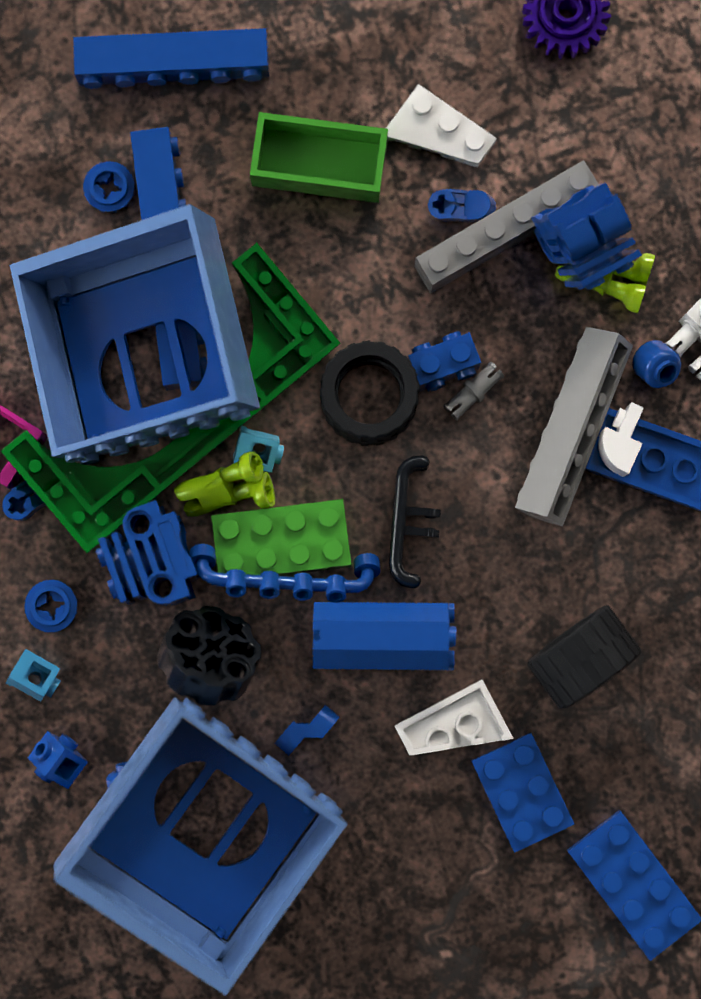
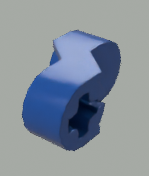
(446, 205)
(19, 504)
(315, 729)

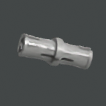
(473, 391)

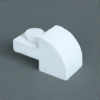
(616, 447)

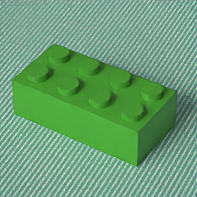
(318, 157)
(283, 539)

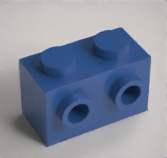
(445, 361)

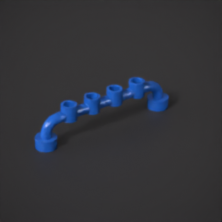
(270, 583)

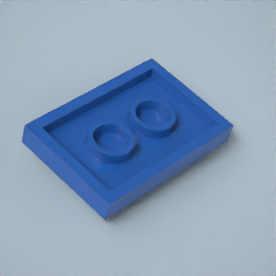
(522, 792)

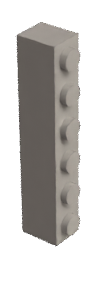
(498, 230)
(574, 426)

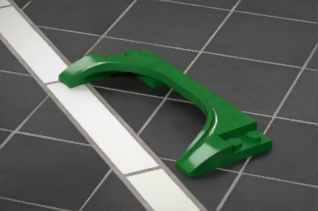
(95, 499)

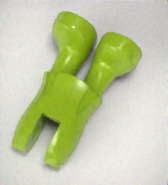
(629, 294)
(218, 489)

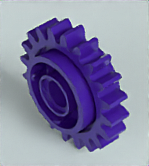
(563, 32)

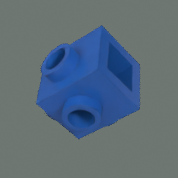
(57, 759)

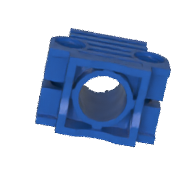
(586, 236)
(148, 559)

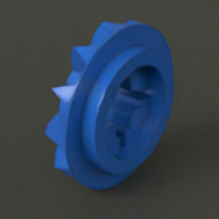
(102, 174)
(39, 596)

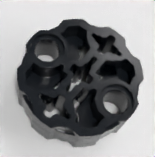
(206, 665)

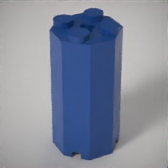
(383, 636)

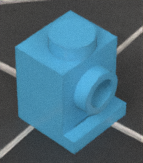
(33, 664)

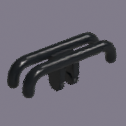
(400, 512)

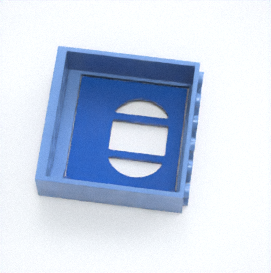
(116, 286)
(216, 895)

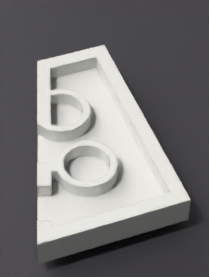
(437, 127)
(455, 722)

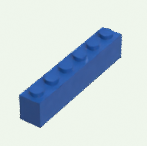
(171, 57)

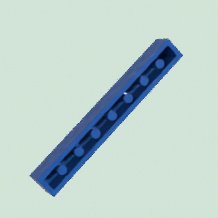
(158, 193)

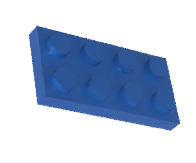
(665, 464)
(634, 885)

